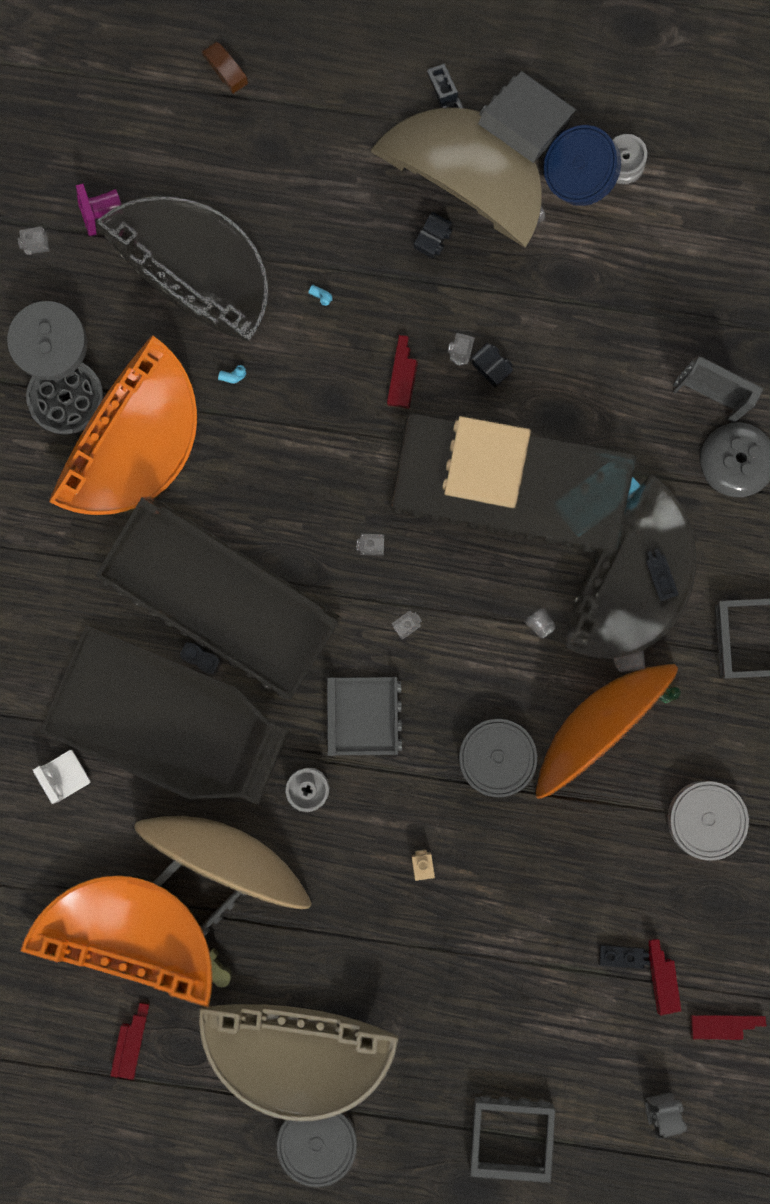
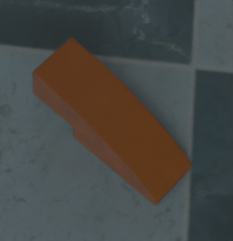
(225, 67)

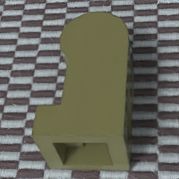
(220, 975)

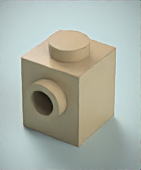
(423, 865)

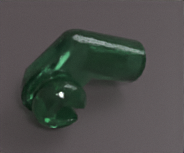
(670, 695)

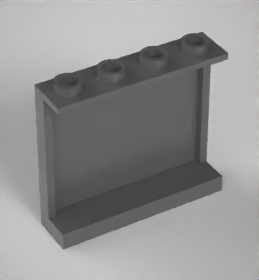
(720, 386)
(363, 716)

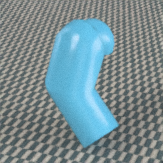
(325, 297)
(233, 377)

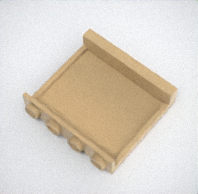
(486, 462)

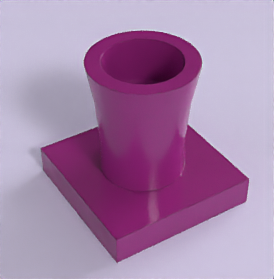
(96, 206)

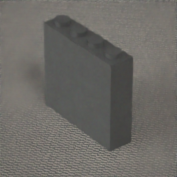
(526, 116)

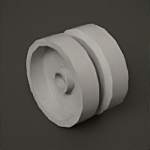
(633, 157)
(296, 789)

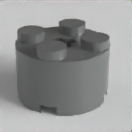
(665, 1115)

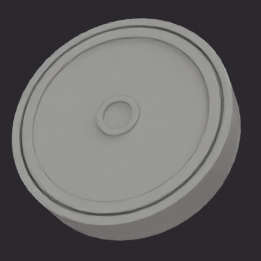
(708, 820)

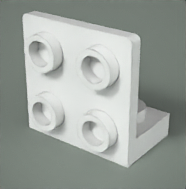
(62, 776)

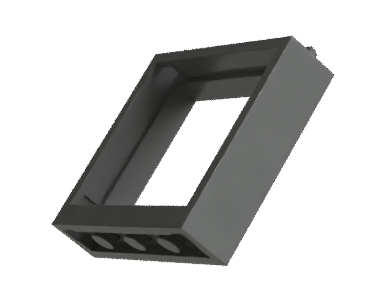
(723, 638)
(217, 915)
(507, 1171)

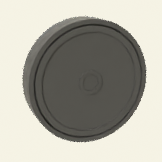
(47, 340)
(498, 757)
(317, 1150)

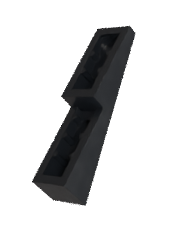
(444, 87)

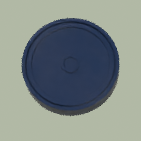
(582, 165)

